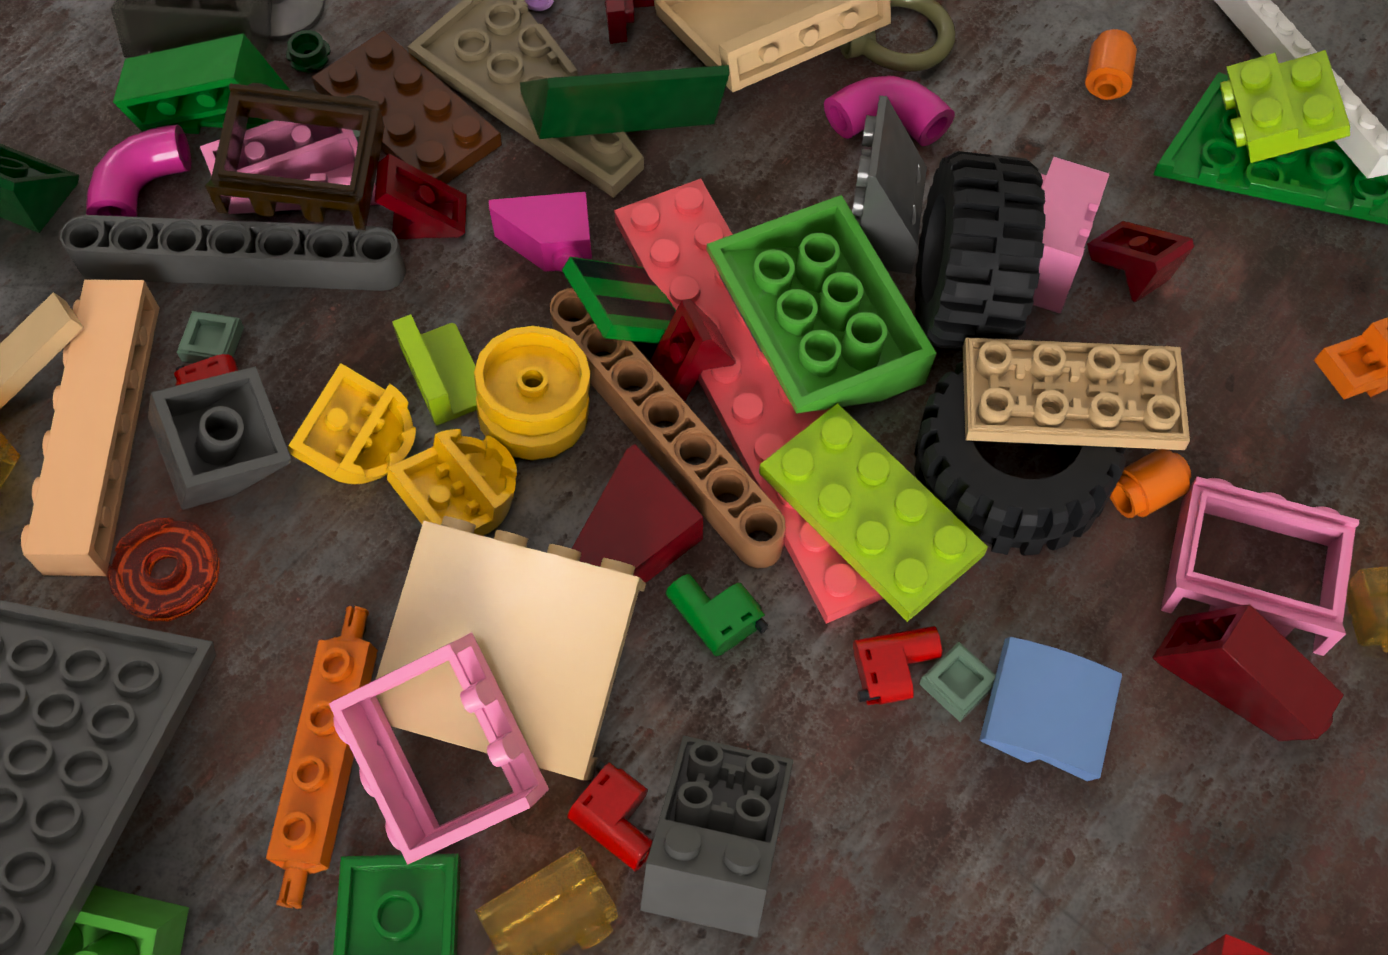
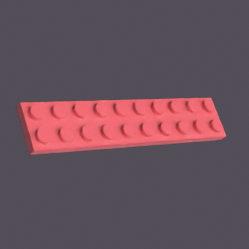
(670, 242)

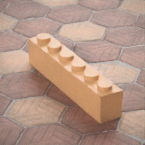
(91, 431)

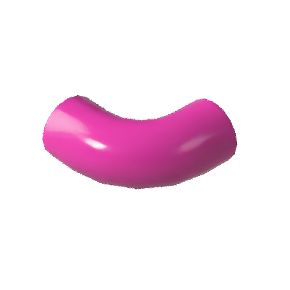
(919, 109)
(133, 165)

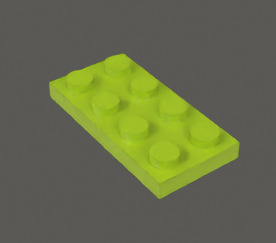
(873, 511)

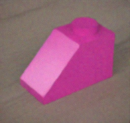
(544, 227)

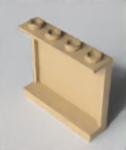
(768, 35)
(542, 625)

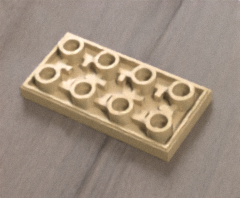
(1074, 394)

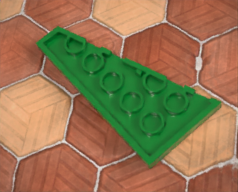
(1309, 178)

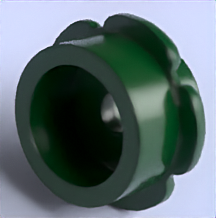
(307, 51)

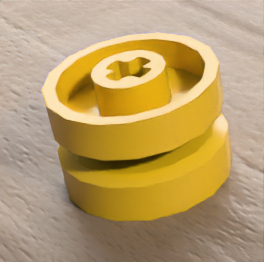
(532, 391)

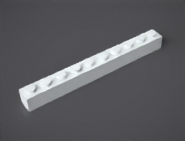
(1273, 33)

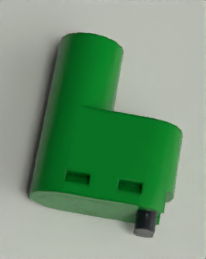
(719, 620)

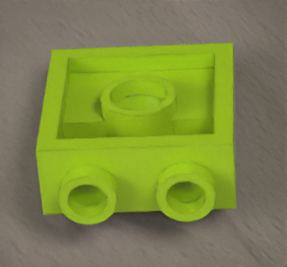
(1284, 104)

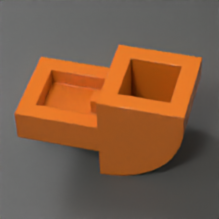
(1359, 362)

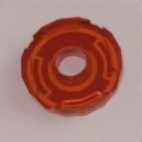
(180, 591)

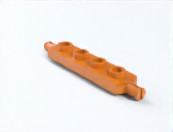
(319, 761)

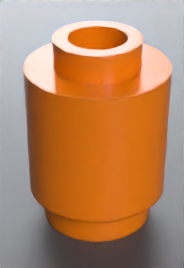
(1111, 65)
(1151, 483)

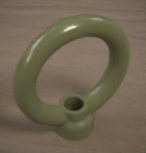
(908, 62)

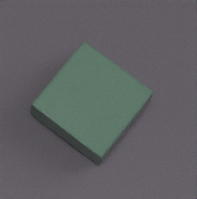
(209, 336)
(958, 681)

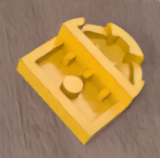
(355, 429)
(458, 480)

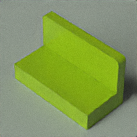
(439, 367)

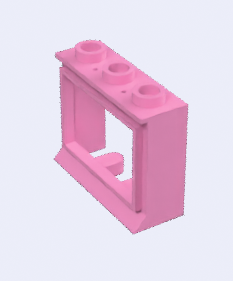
(1278, 515)
(389, 776)

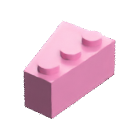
(294, 153)
(1070, 208)

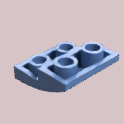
(1051, 707)

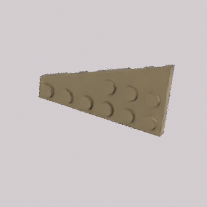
(485, 55)

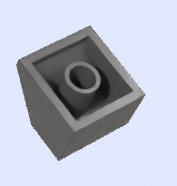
(217, 436)

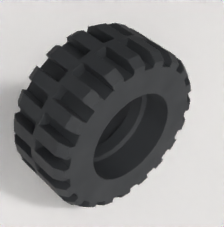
(979, 249)
(1003, 507)

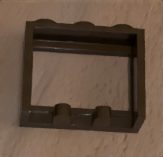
(305, 108)

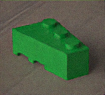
(191, 83)

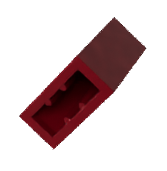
(639, 519)
(1251, 671)

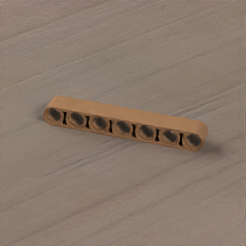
(676, 443)

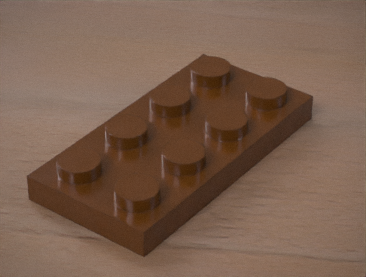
(420, 114)

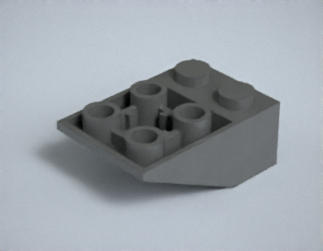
(890, 189)
(717, 836)

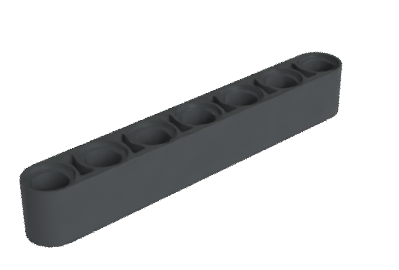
(234, 252)

